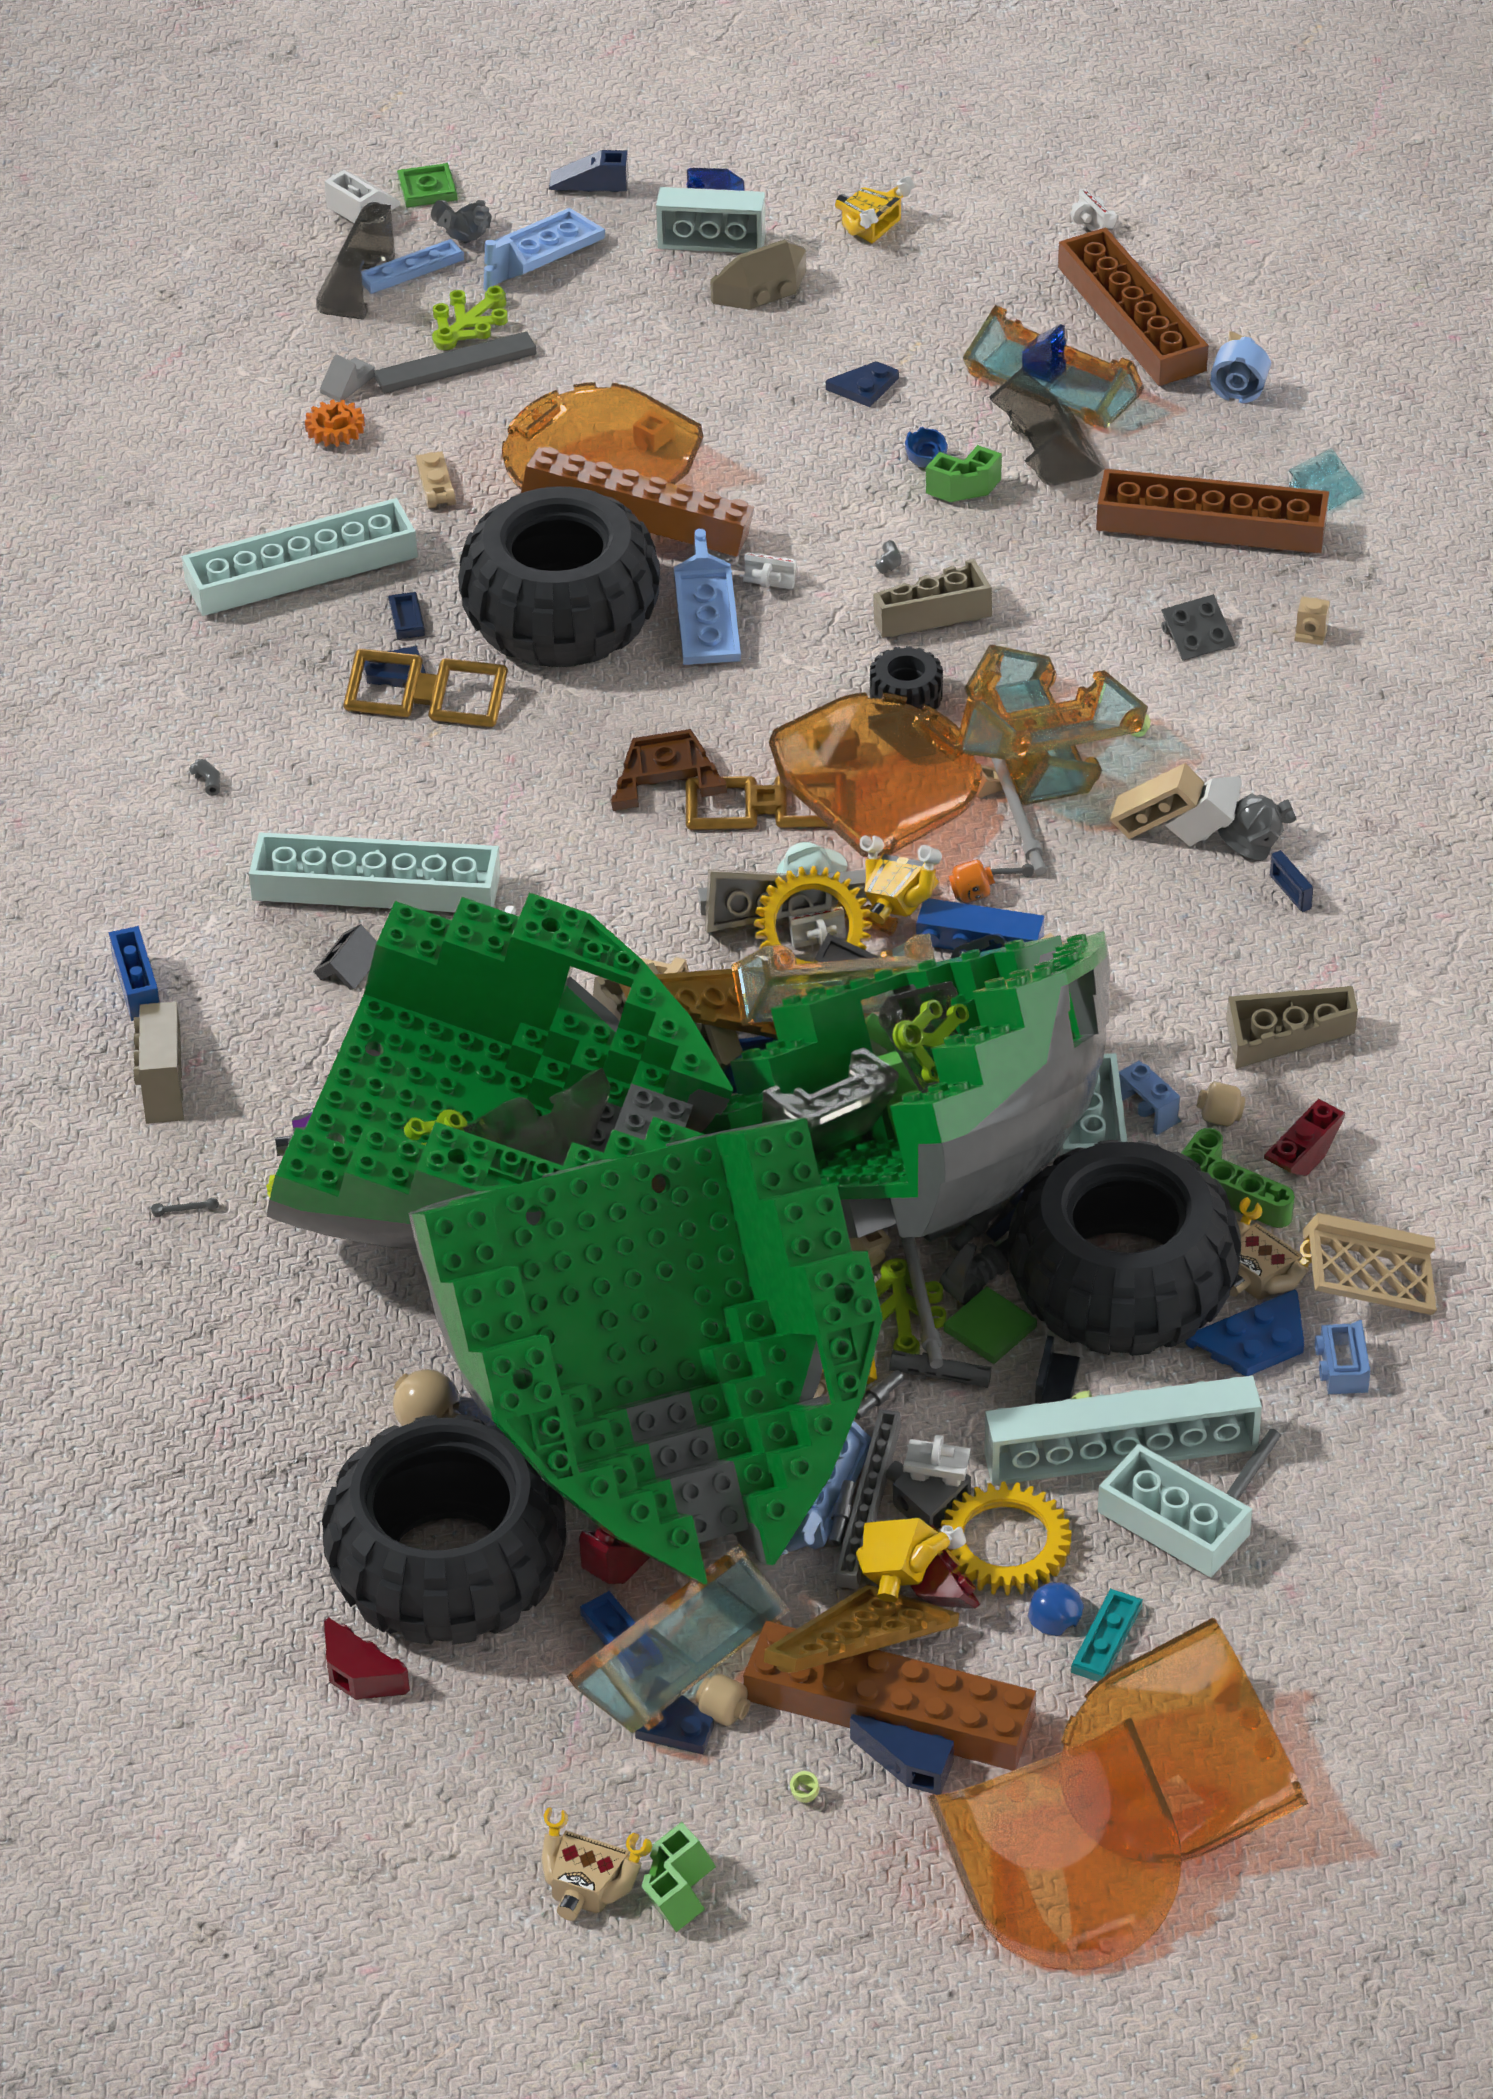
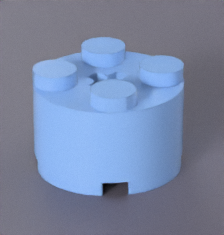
(1240, 370)

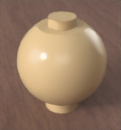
(425, 1394)

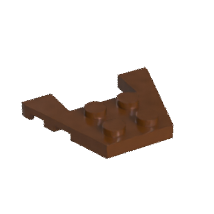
(663, 759)

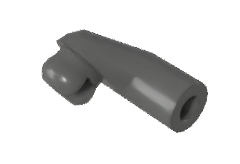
(210, 773)

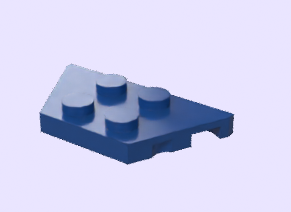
(1255, 1336)

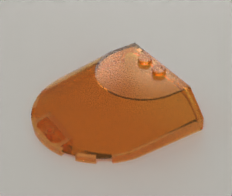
(605, 426)
(876, 768)
(1201, 1735)
(1067, 1853)

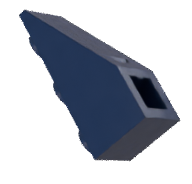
(596, 172)
(909, 1755)

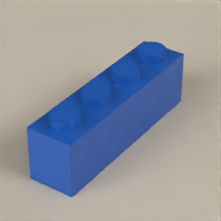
(960, 923)

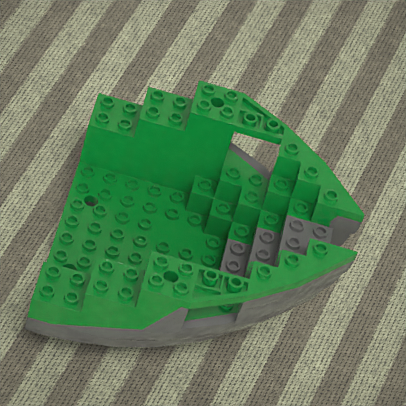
(471, 1020)
(1004, 1091)
(668, 1339)

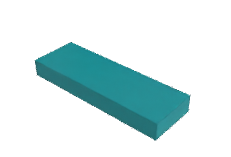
(1106, 1635)

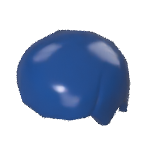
(924, 446)
(1055, 1608)

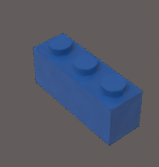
(133, 969)

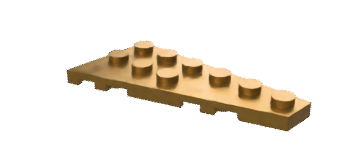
(709, 999)
(856, 1627)

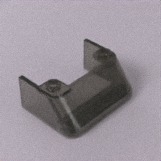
(1058, 440)

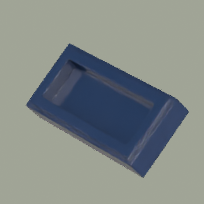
(406, 615)
(1291, 881)

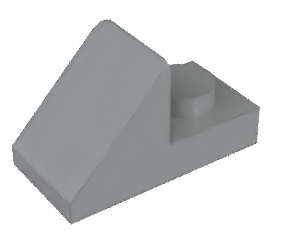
(345, 377)

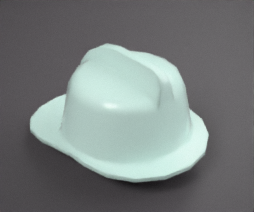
(808, 855)

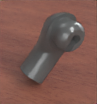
(890, 559)

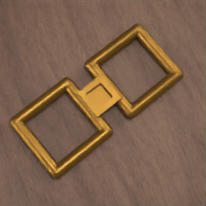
(425, 688)
(758, 800)

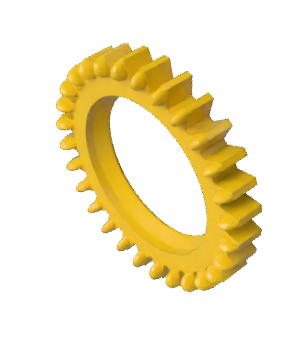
(817, 882)
(1045, 1563)

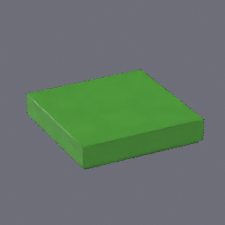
(427, 185)
(990, 1325)

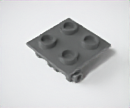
(1197, 627)

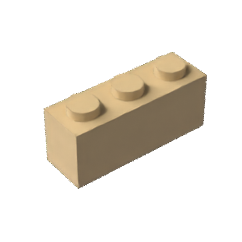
(1157, 801)

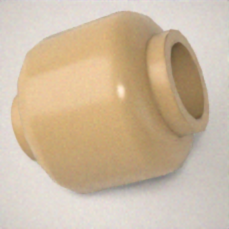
(1221, 1104)
(723, 1699)

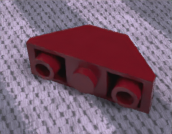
(1307, 1139)
(609, 1557)
(945, 1585)
(360, 1666)

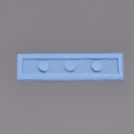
(411, 266)

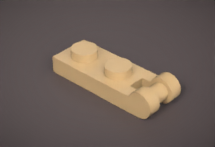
(435, 479)

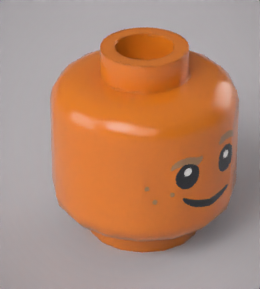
(971, 881)

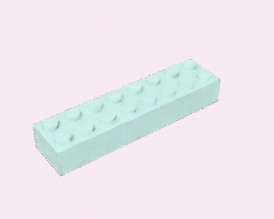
(299, 556)
(372, 872)
(1104, 1429)

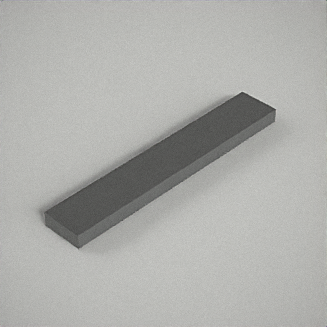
(455, 362)

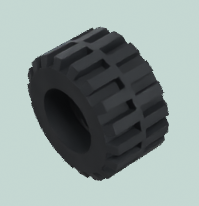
(908, 674)

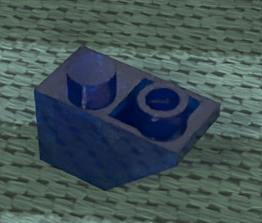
(714, 179)
(1045, 354)

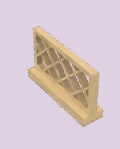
(1371, 1242)

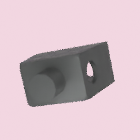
(924, 1498)

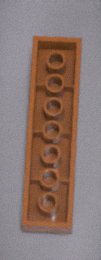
(1133, 306)
(661, 506)
(1212, 510)
(979, 1714)

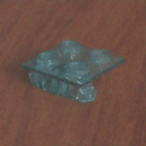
(1326, 473)

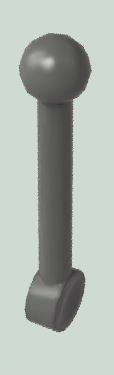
(1027, 870)
(158, 1209)

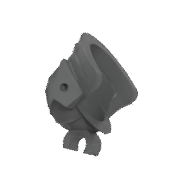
(466, 223)
(1257, 825)

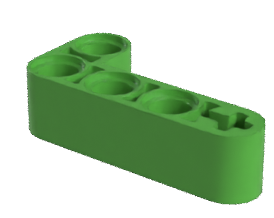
(1239, 1183)

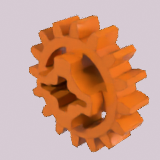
(334, 423)

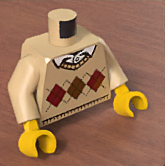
(1267, 1262)
(587, 1871)

